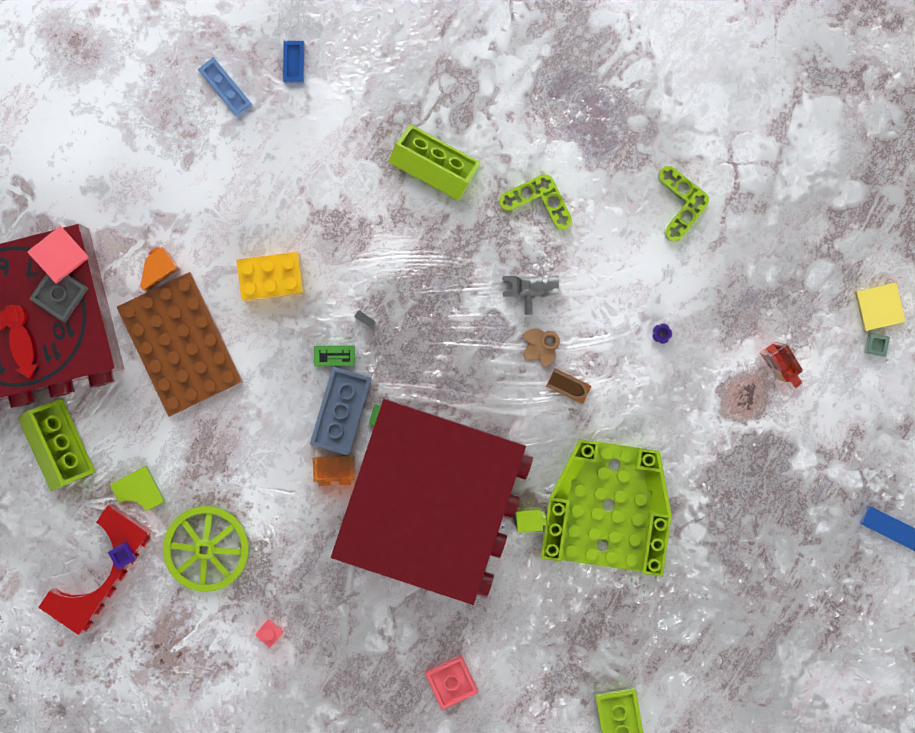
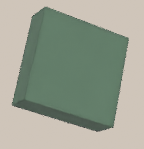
(877, 344)

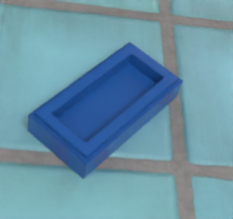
(293, 61)

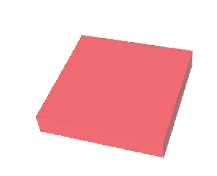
(58, 254)
(451, 682)

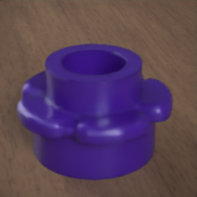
(662, 328)

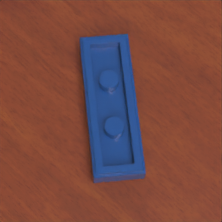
(889, 527)

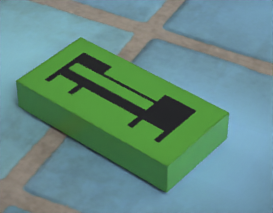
(334, 355)

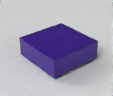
(122, 555)

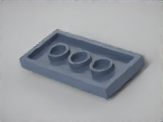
(340, 411)

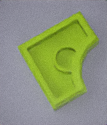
(139, 488)

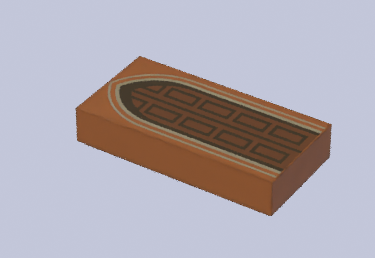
(568, 386)

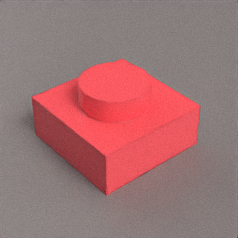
(269, 633)

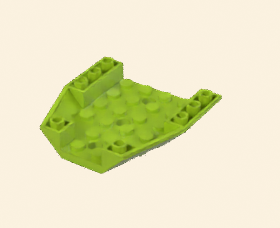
(635, 526)

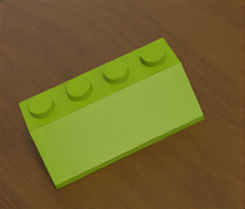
(434, 162)
(56, 444)

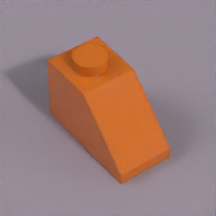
(157, 268)

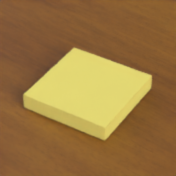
(880, 306)

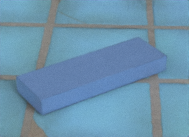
(225, 87)

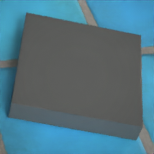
(59, 298)

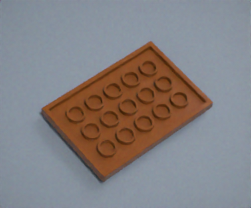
(179, 344)

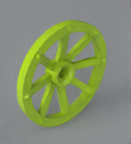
(212, 549)

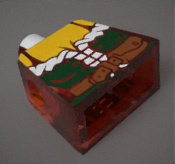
(782, 363)

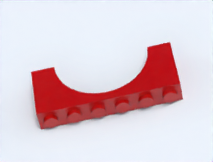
(78, 610)

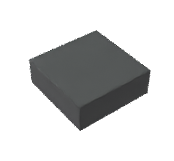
(365, 319)

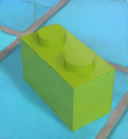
(529, 519)

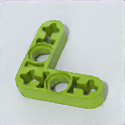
(544, 194)
(688, 198)

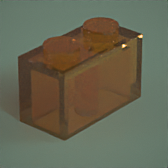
(333, 469)

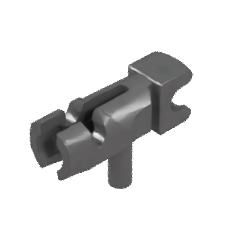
(530, 287)

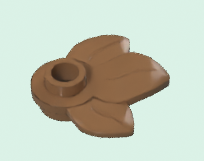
(539, 348)

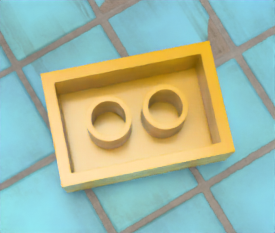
(270, 276)

